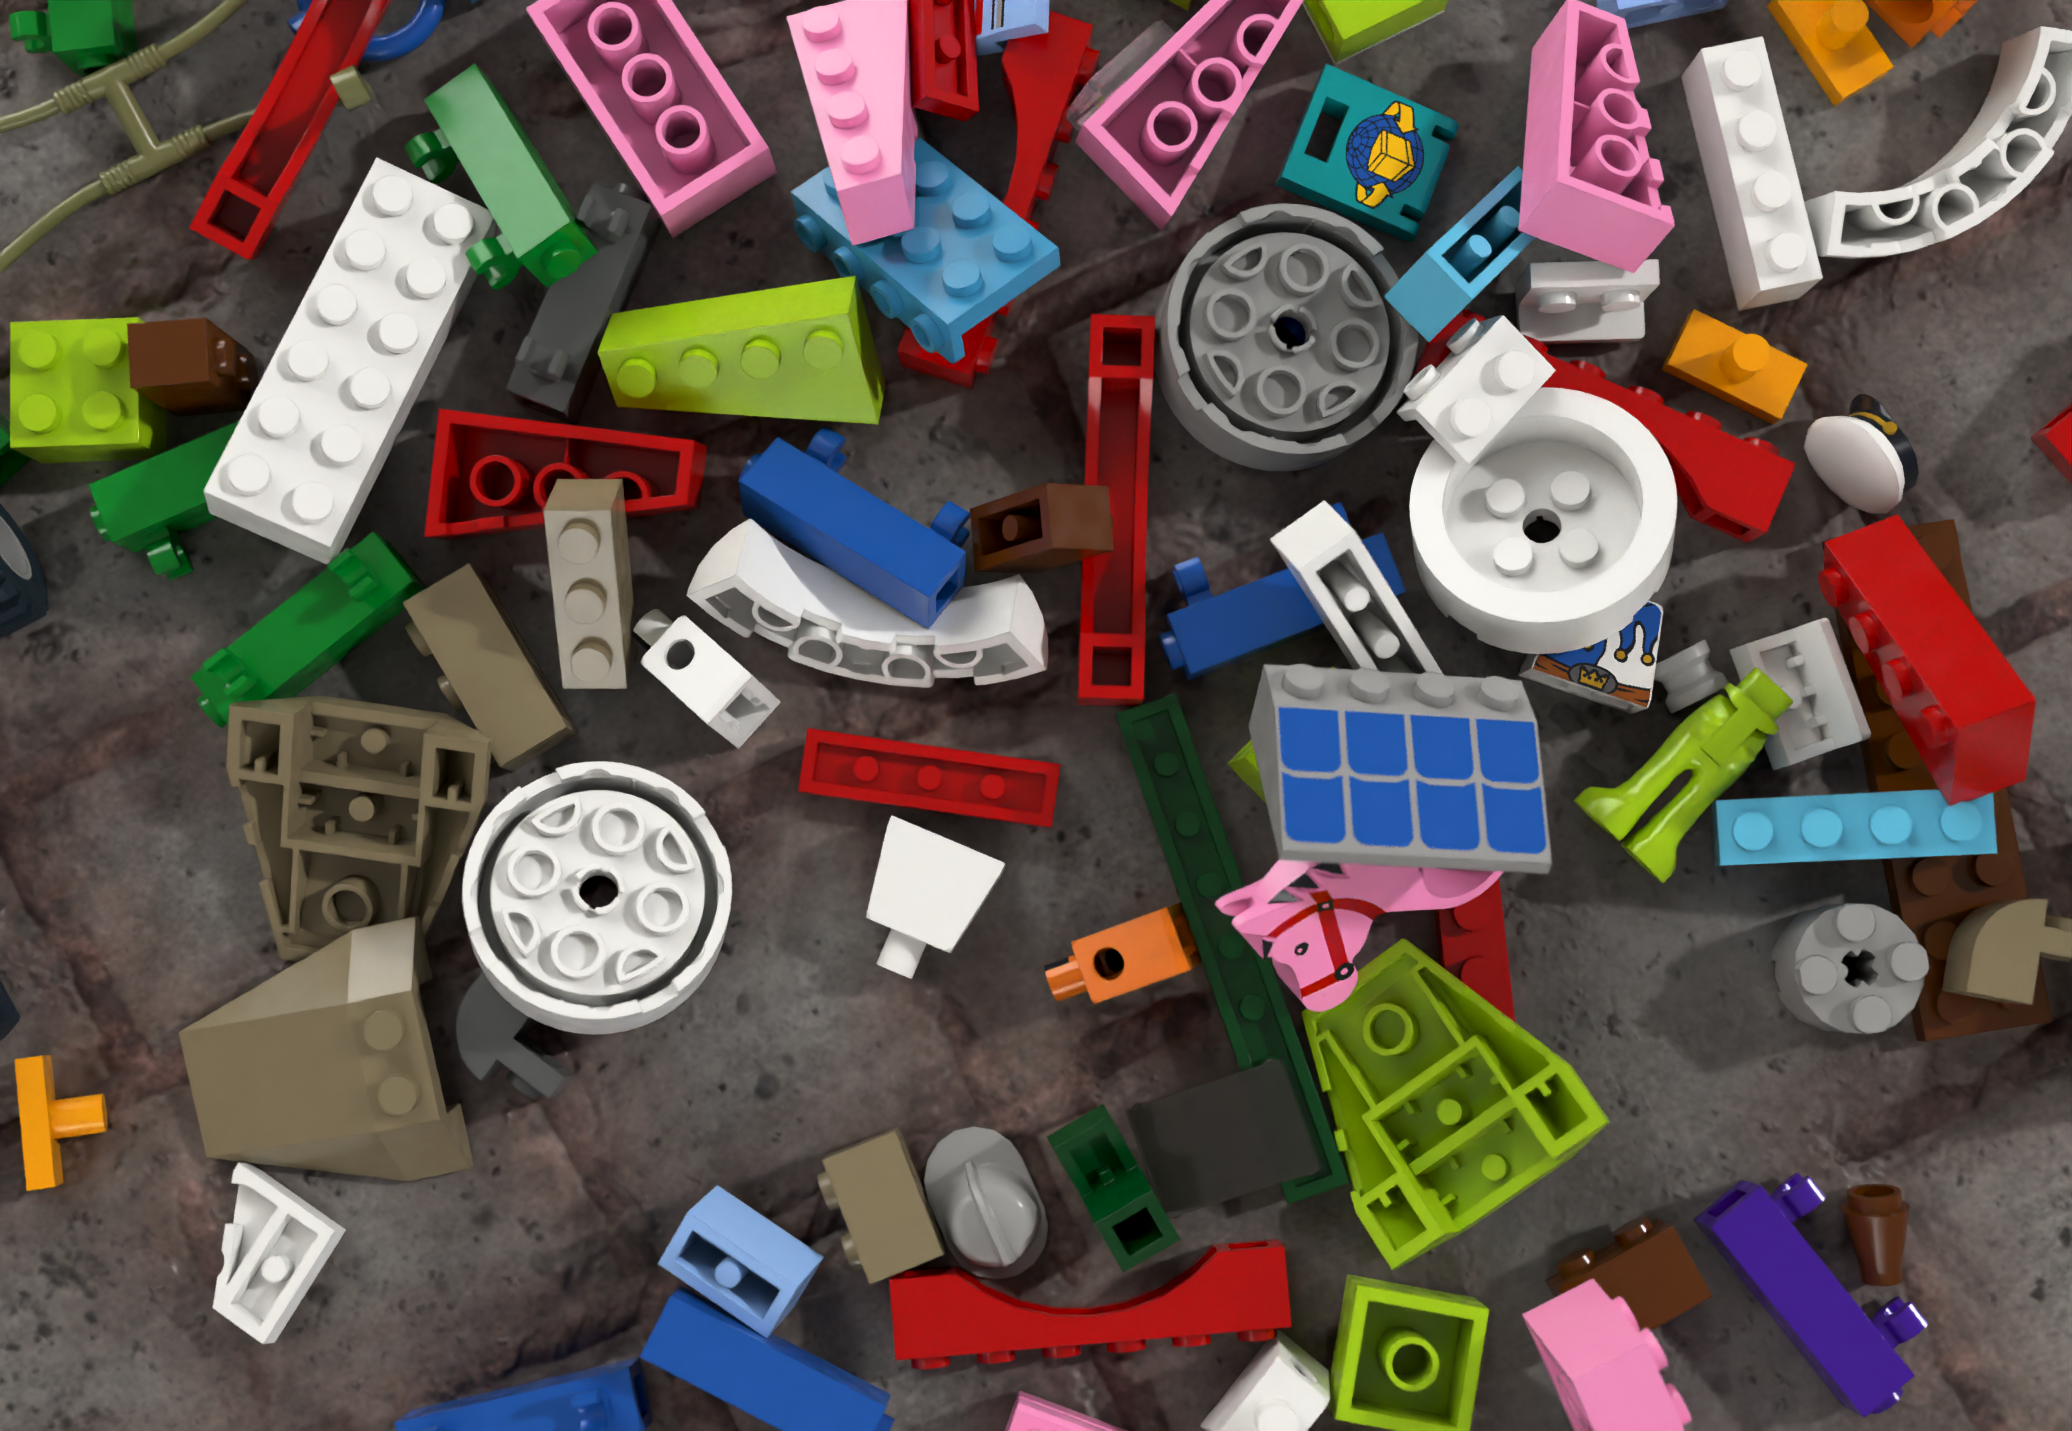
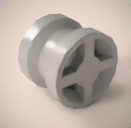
(1689, 676)

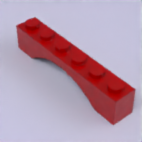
(1041, 83)
(286, 125)
(1117, 457)
(1716, 475)
(1225, 1291)

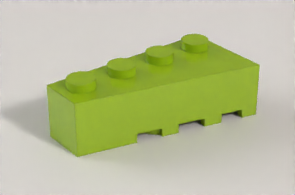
(751, 354)

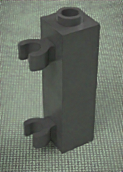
(561, 351)

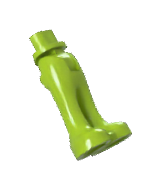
(1712, 743)

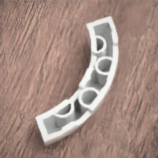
(1981, 172)
(843, 630)

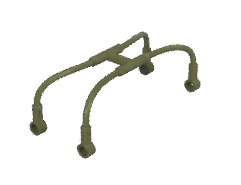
(152, 155)

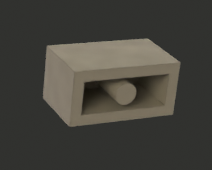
(881, 1205)

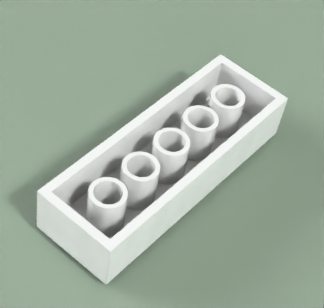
(350, 364)

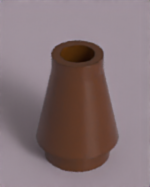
(1877, 1231)

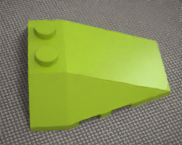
(1440, 1102)

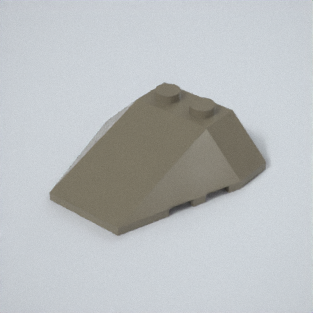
(353, 810)
(330, 1065)

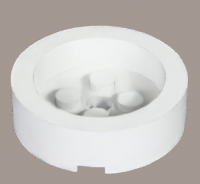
(1575, 466)
(609, 963)

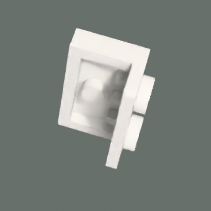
(1475, 386)
(1815, 676)

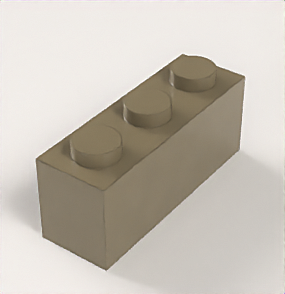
(591, 583)
(488, 667)

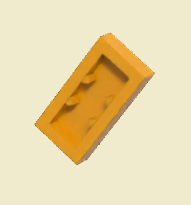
(1833, 43)
(1734, 366)
(48, 1120)

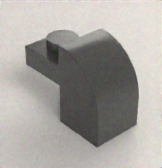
(495, 1035)

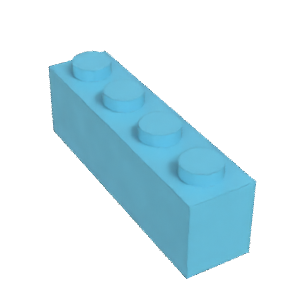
(1850, 827)

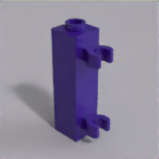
(1805, 1297)

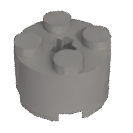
(1885, 966)

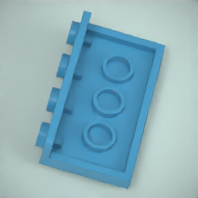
(946, 272)

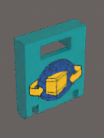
(1380, 158)

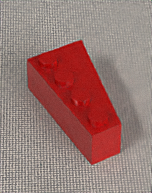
(500, 471)
(1931, 659)

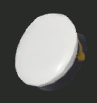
(1863, 456)

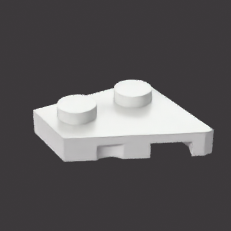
(270, 1254)

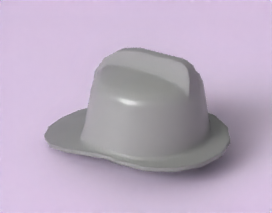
(985, 1203)

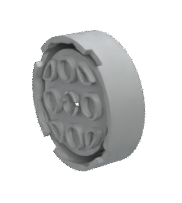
(1232, 373)

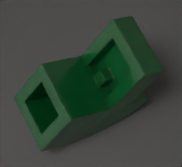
(1113, 1188)

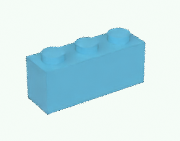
(1462, 260)

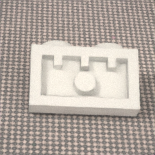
(1584, 301)

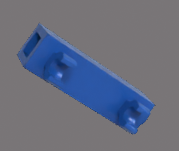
(854, 531)
(1248, 618)
(760, 1373)
(585, 1400)

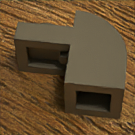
(2000, 948)

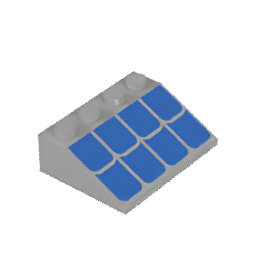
(1401, 769)

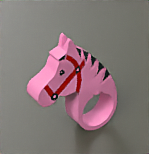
(1320, 915)

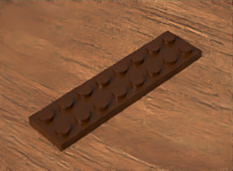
(1939, 891)

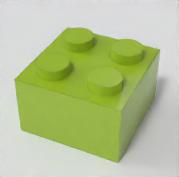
(76, 395)
(1406, 1357)

